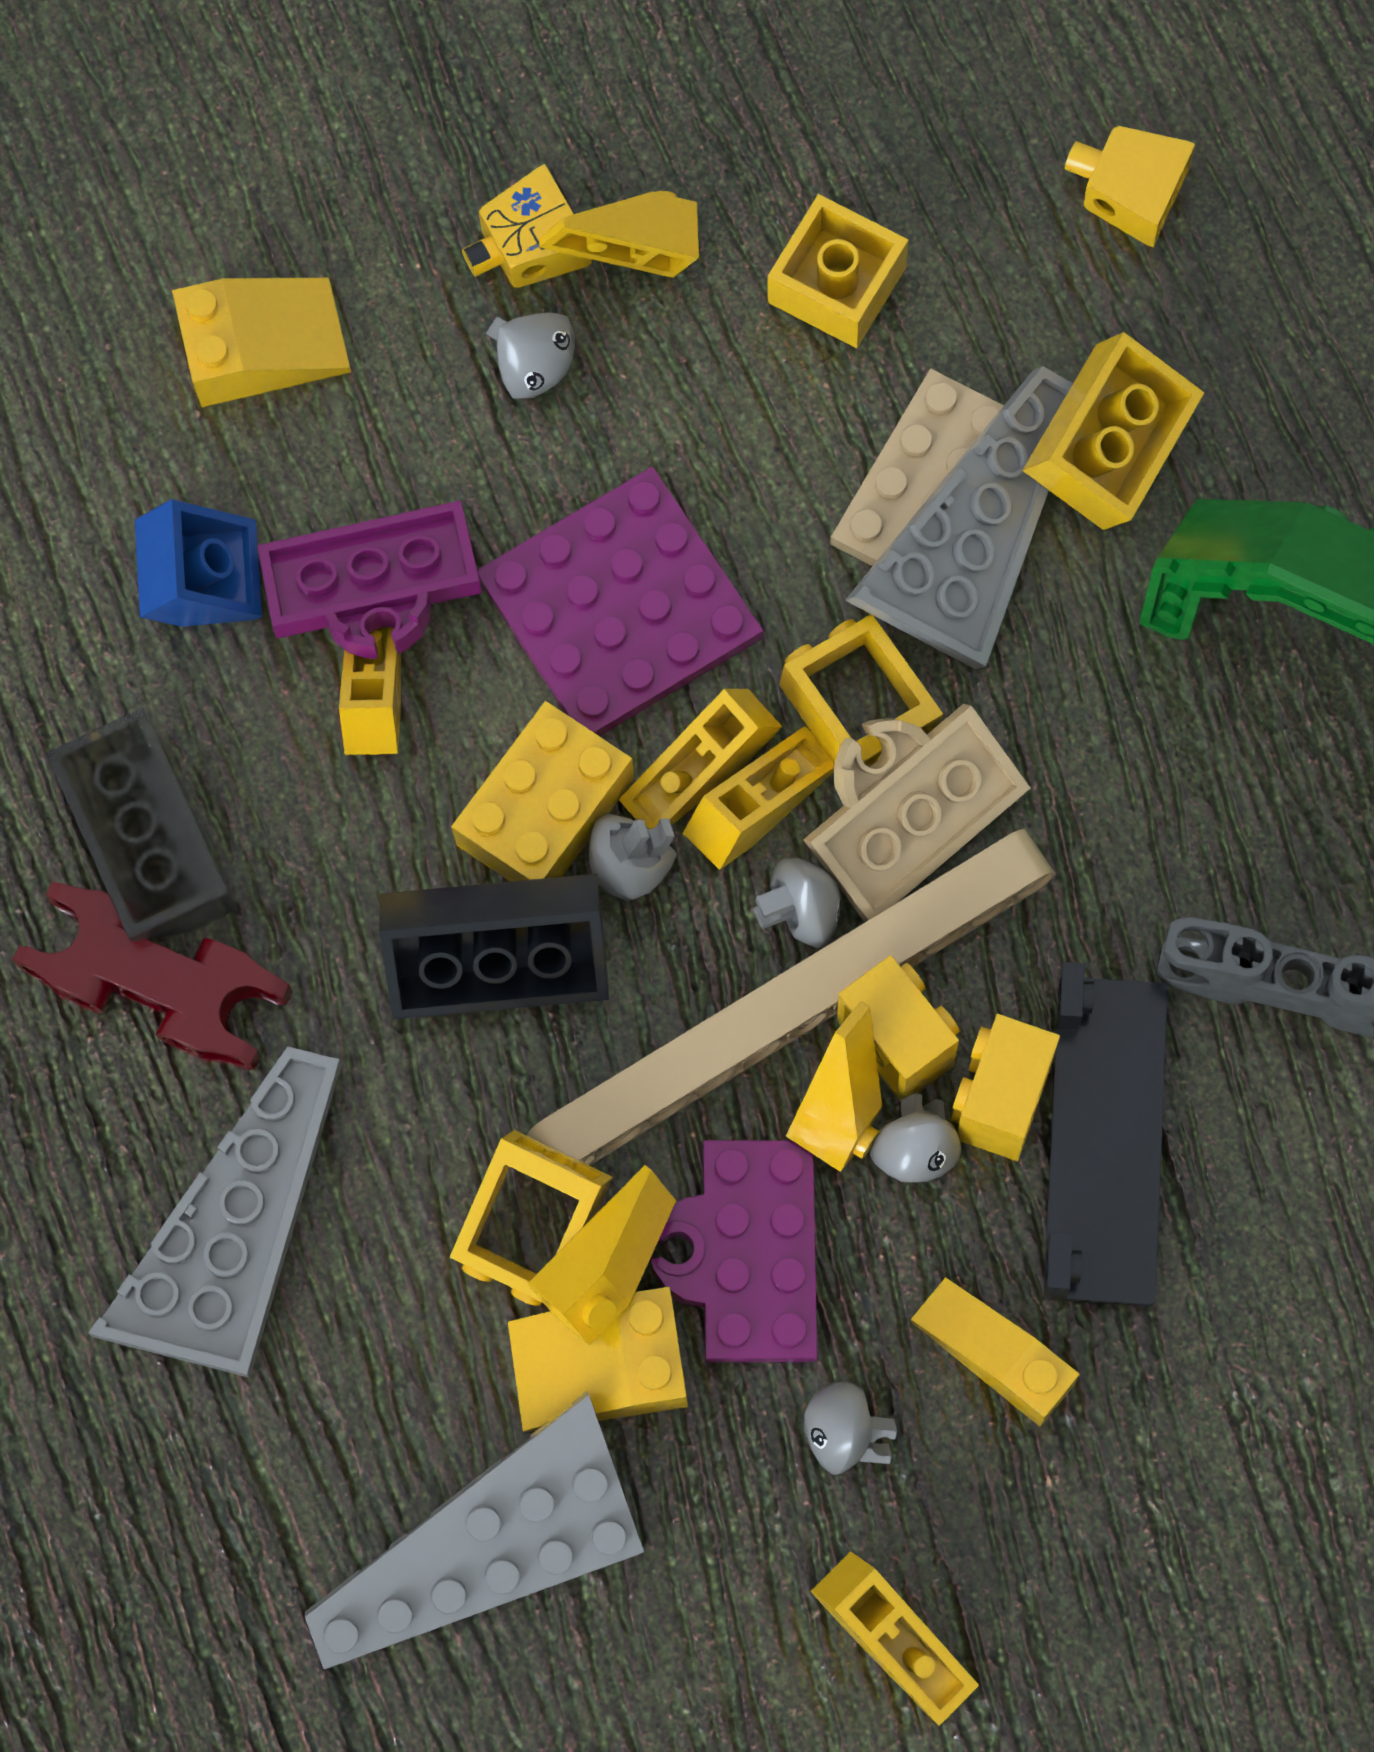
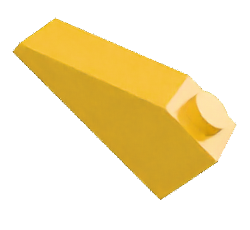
(641, 233)
(371, 699)
(701, 757)
(758, 798)
(843, 1096)
(606, 1259)
(996, 1351)
(894, 1637)

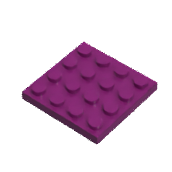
(619, 604)

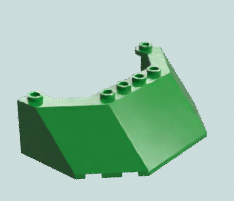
(1274, 552)

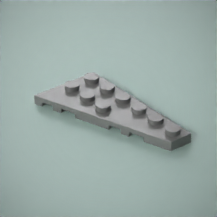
(965, 546)
(222, 1249)
(508, 1533)

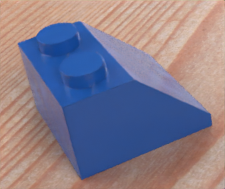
(197, 565)

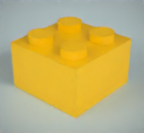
(837, 271)
(910, 1036)
(1008, 1083)

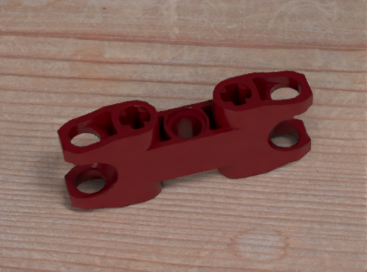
(189, 991)

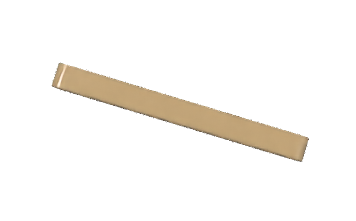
(793, 1001)

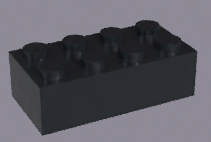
(493, 946)

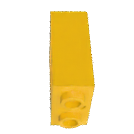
(842, 641)
(544, 1165)

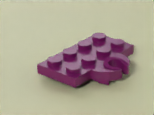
(370, 577)
(749, 1252)

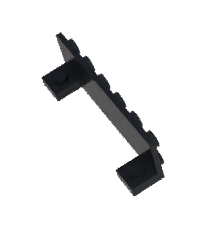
(1105, 1140)

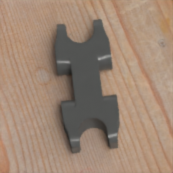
(1245, 966)

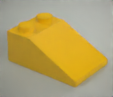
(259, 335)
(625, 1370)

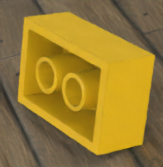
(1113, 431)
(543, 798)

